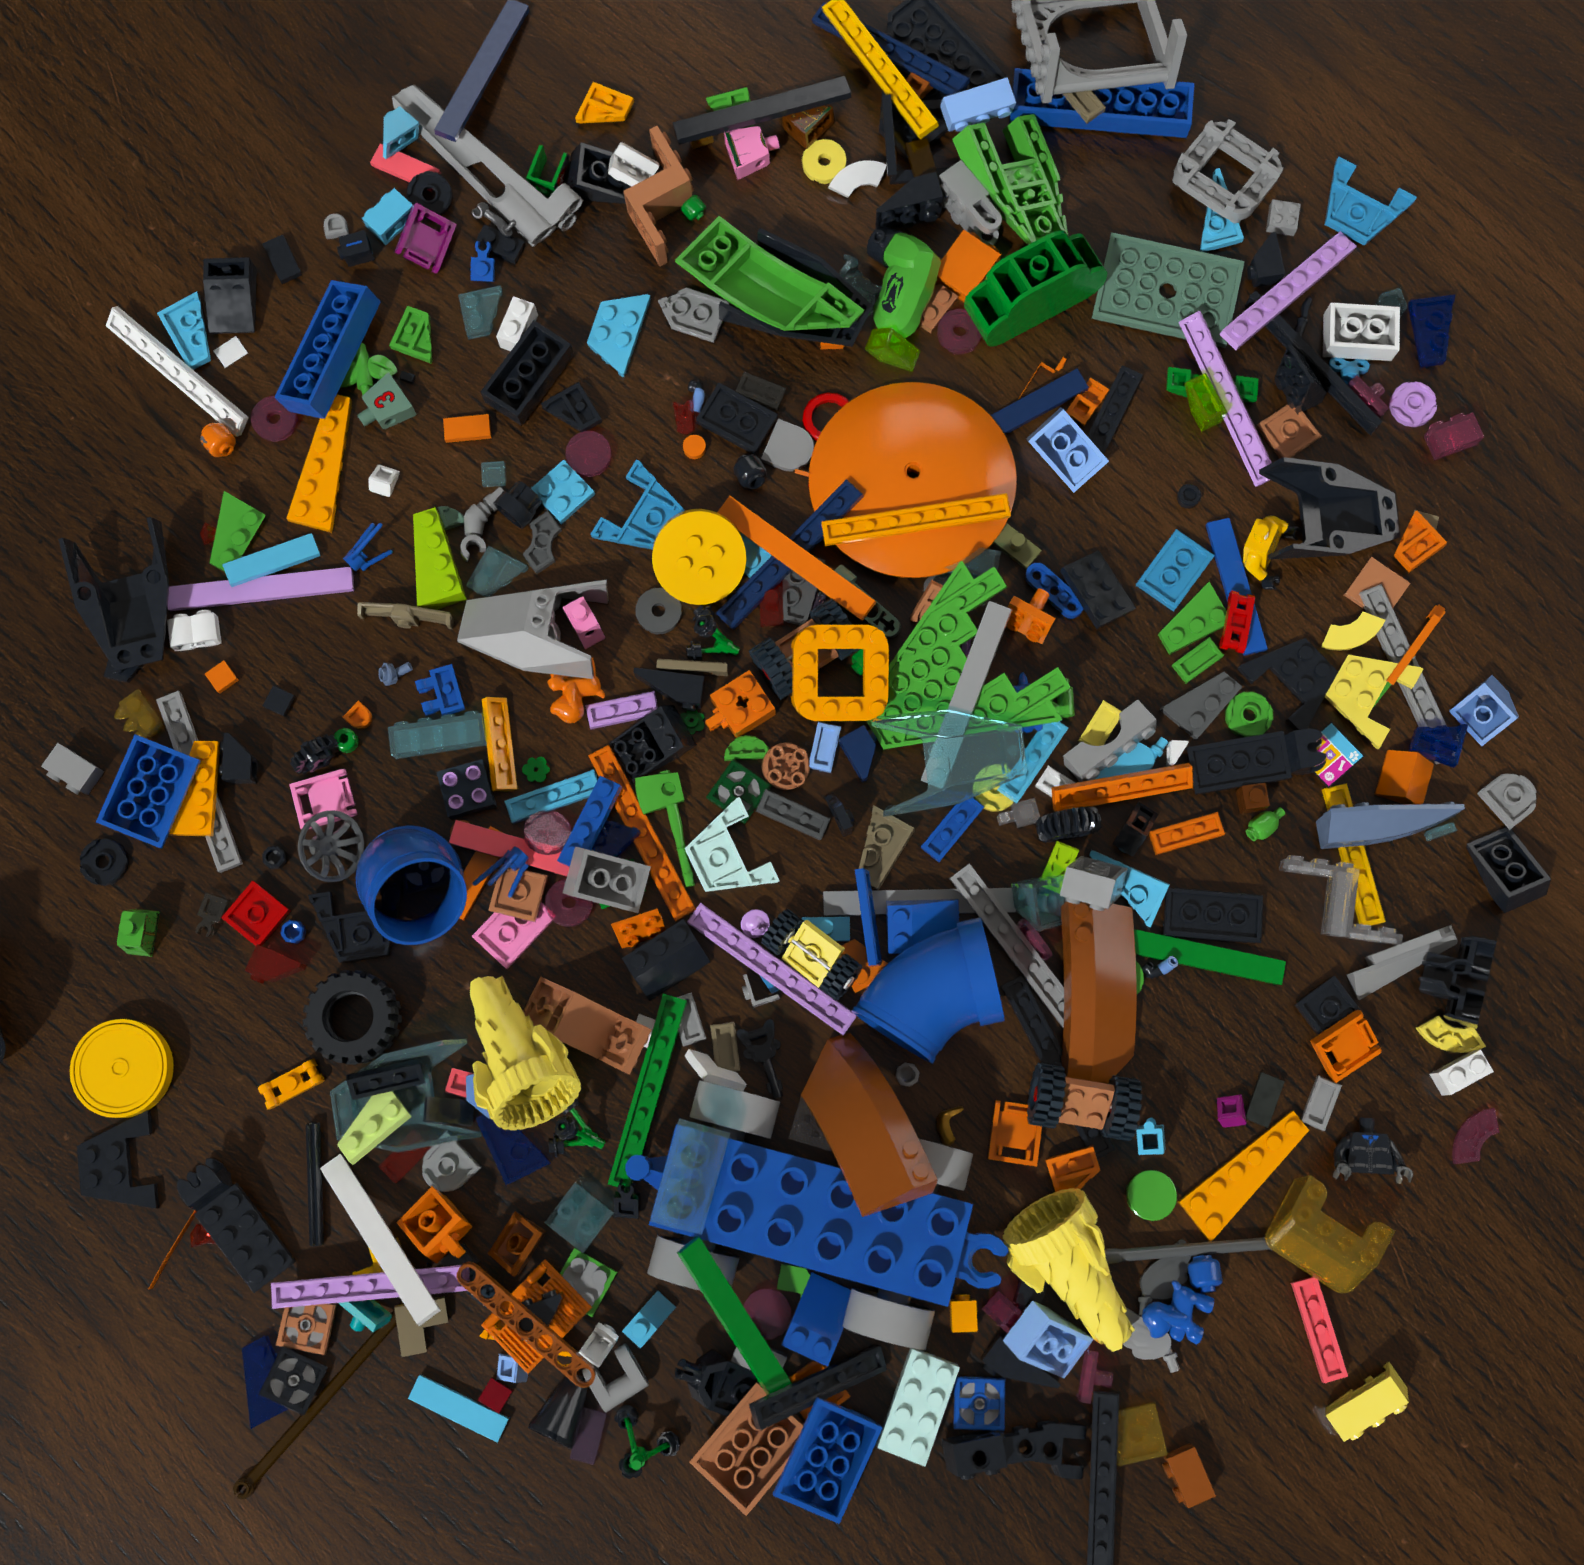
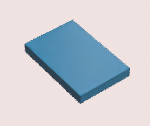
(1175, 570)

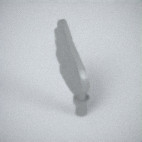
(1149, 1348)

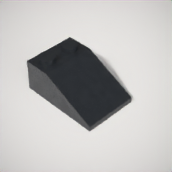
(590, 175)
(1508, 869)

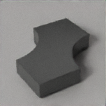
(540, 550)

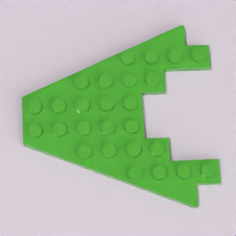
(932, 661)

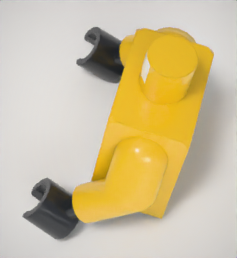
(1262, 542)

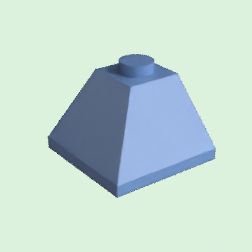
(1486, 710)

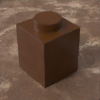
(1252, 798)

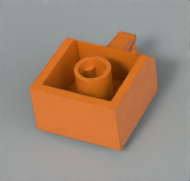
(737, 718)
(435, 1226)

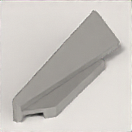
(1398, 960)

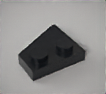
(842, 817)

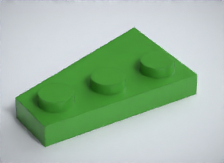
(234, 530)
(1195, 621)

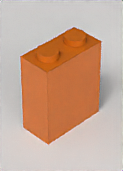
(966, 264)

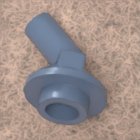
(390, 675)

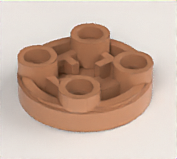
(785, 766)

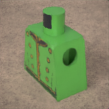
(138, 931)

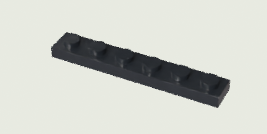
(820, 1385)

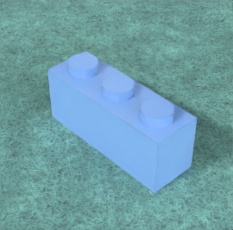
(978, 105)

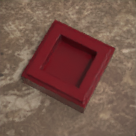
(495, 1395)

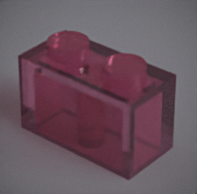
(1453, 436)

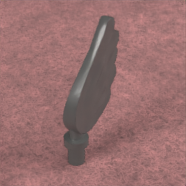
(1158, 1278)

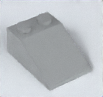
(606, 879)

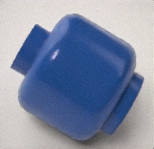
(1205, 1273)

